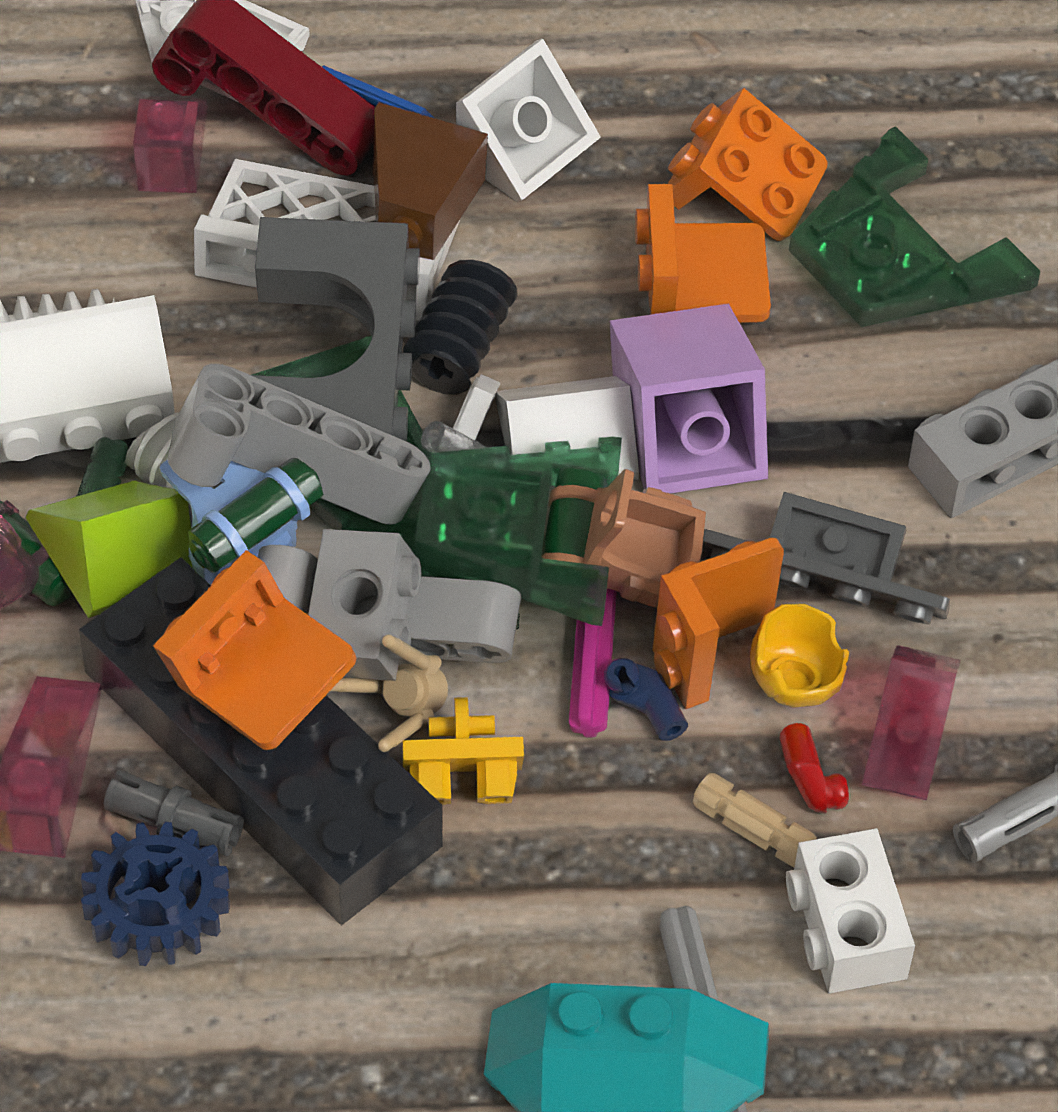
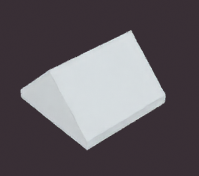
(529, 119)
(569, 412)

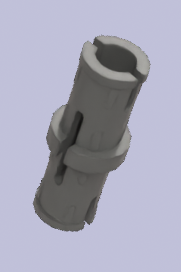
(158, 804)

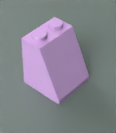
(693, 398)

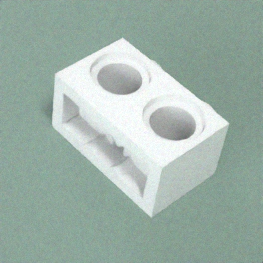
(864, 910)

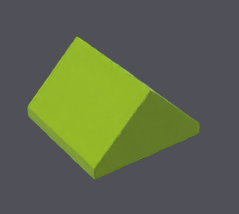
(113, 539)

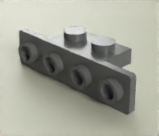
(843, 552)

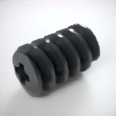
(459, 325)

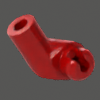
(804, 766)

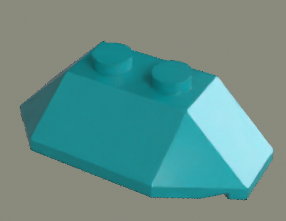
(625, 1051)

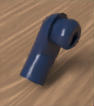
(648, 693)

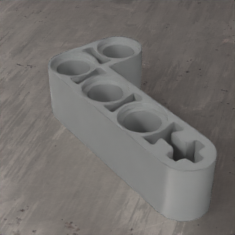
(264, 426)
(445, 617)

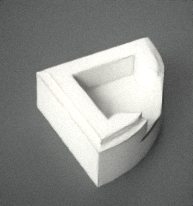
(476, 406)

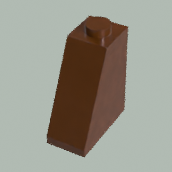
(425, 174)

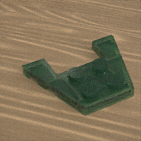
(883, 260)
(488, 520)

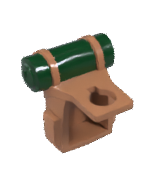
(622, 529)

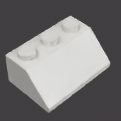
(81, 378)

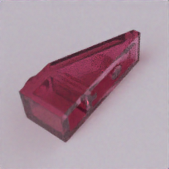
(46, 766)

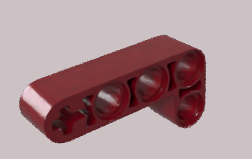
(270, 80)

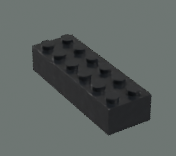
(317, 803)

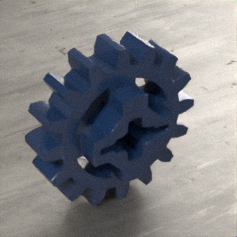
(152, 900)

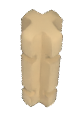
(750, 817)

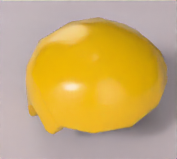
(798, 656)

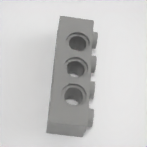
(989, 442)

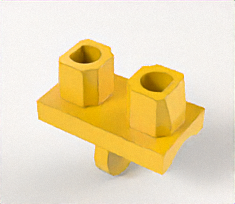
(492, 758)

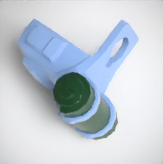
(245, 511)

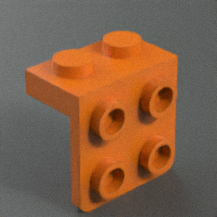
(750, 162)
(700, 261)
(709, 602)
(253, 654)

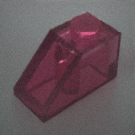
(169, 143)
(911, 722)

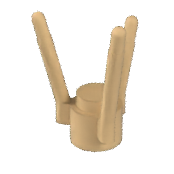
(416, 693)

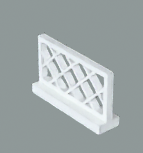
(228, 248)

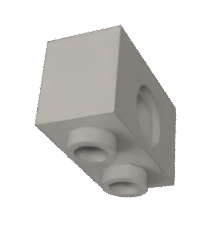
(362, 566)

